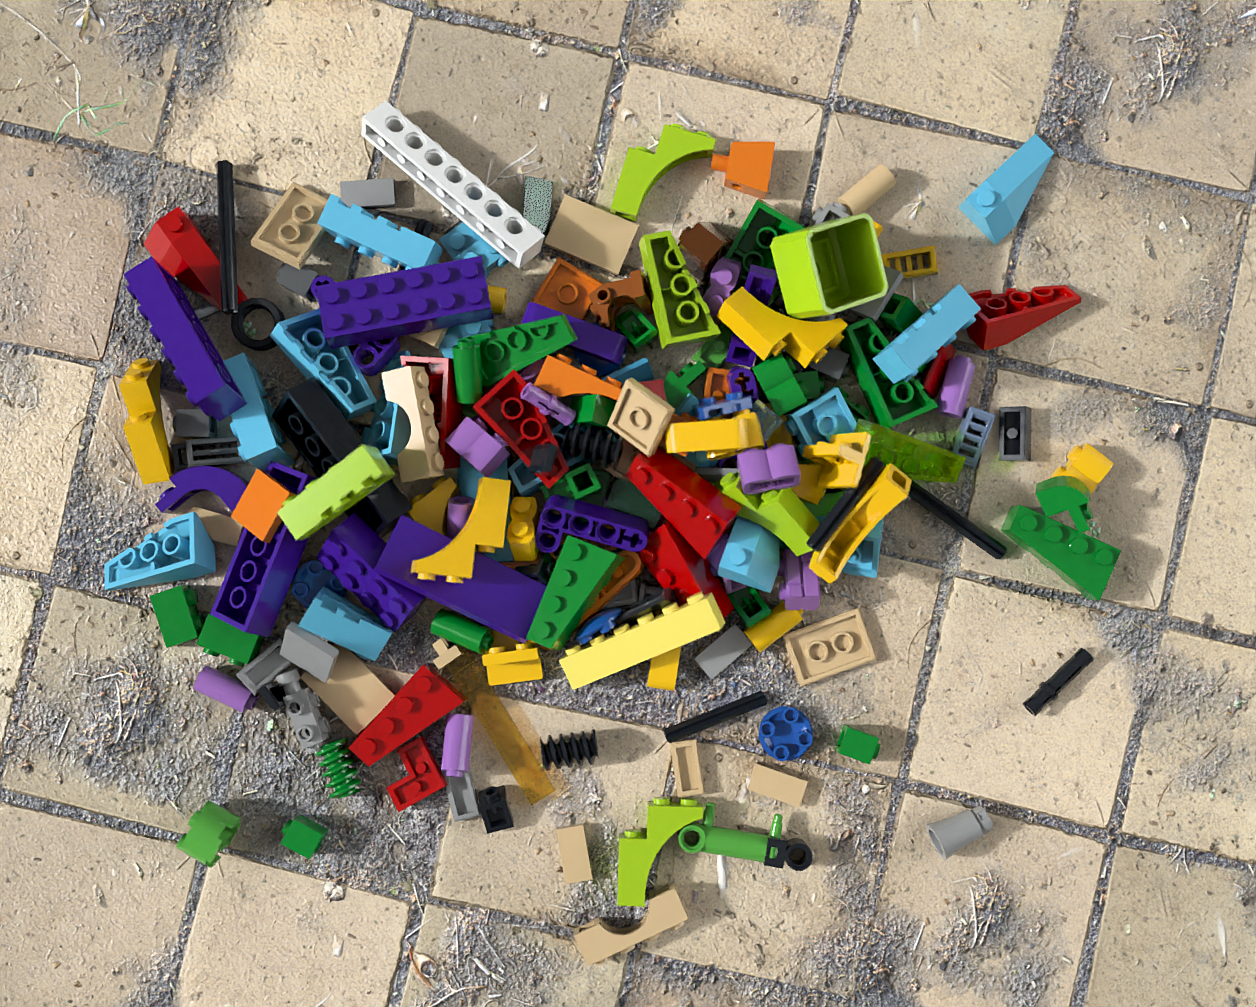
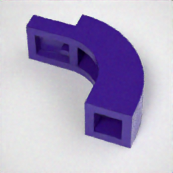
(760, 285)
(193, 480)

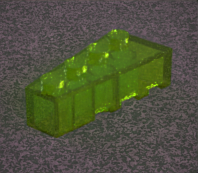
(910, 455)

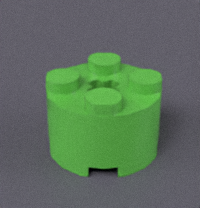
(209, 833)

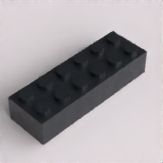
(325, 440)

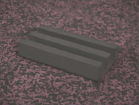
(213, 462)

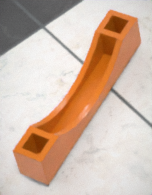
(565, 380)

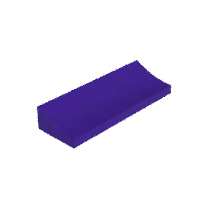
(491, 596)

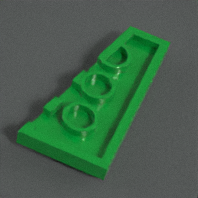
(520, 345)

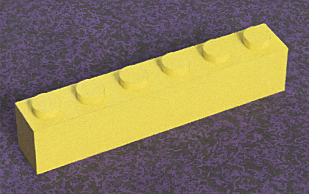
(643, 640)

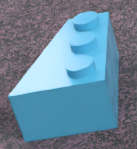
(346, 624)

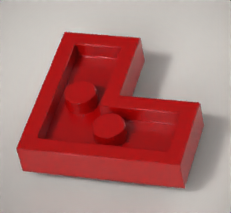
(423, 775)

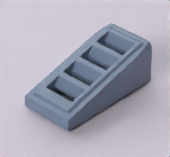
(980, 440)

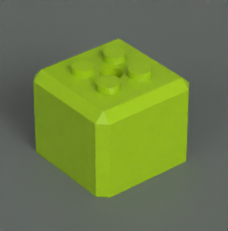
(829, 266)

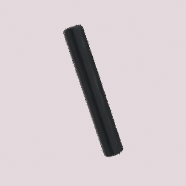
(845, 505)
(715, 717)

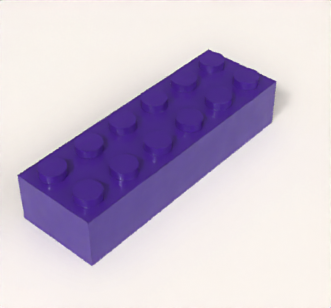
(404, 302)
(184, 340)
(262, 570)

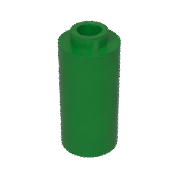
(467, 371)
(462, 631)

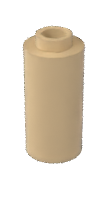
(867, 190)

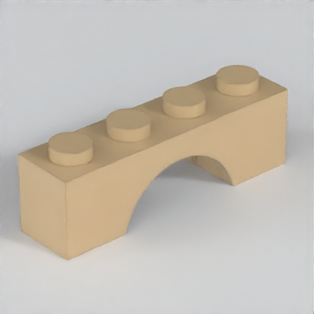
(422, 454)
(600, 940)

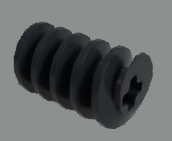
(593, 446)
(569, 750)

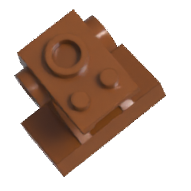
(622, 292)

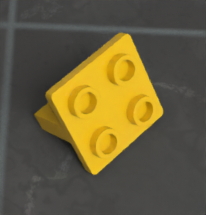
(840, 459)
(511, 660)

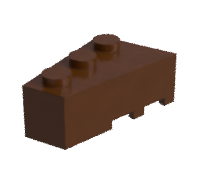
(703, 248)

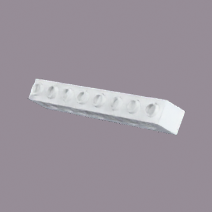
(452, 184)

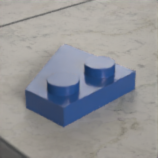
(733, 402)

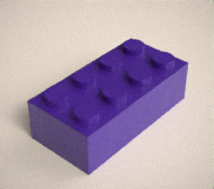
(352, 556)

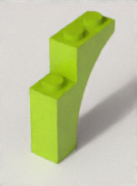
(644, 169)
(775, 510)
(639, 850)

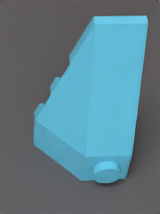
(171, 554)

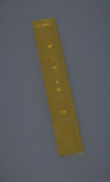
(500, 728)

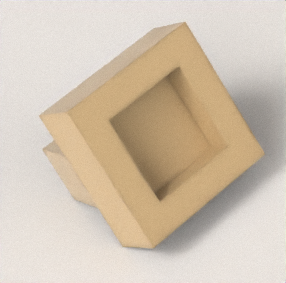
(446, 653)

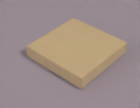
(640, 417)

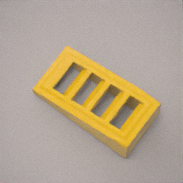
(918, 252)

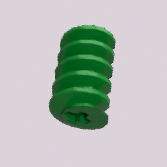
(338, 769)

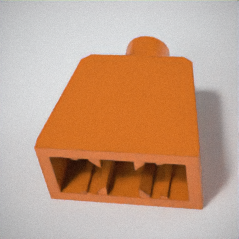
(746, 167)

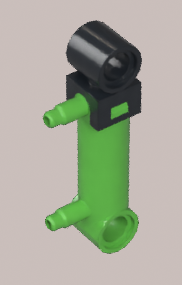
(767, 848)

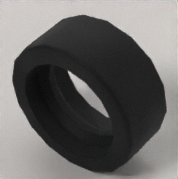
(244, 309)

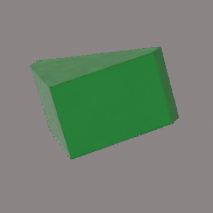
(636, 329)
(593, 411)
(749, 605)

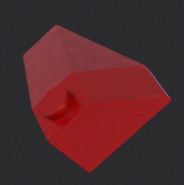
(188, 255)
(1015, 313)
(519, 423)

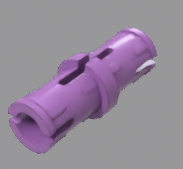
(548, 404)

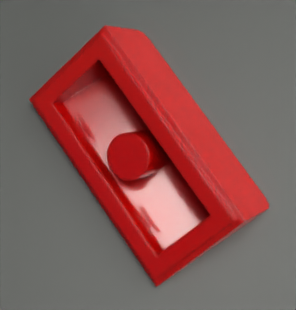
(935, 370)

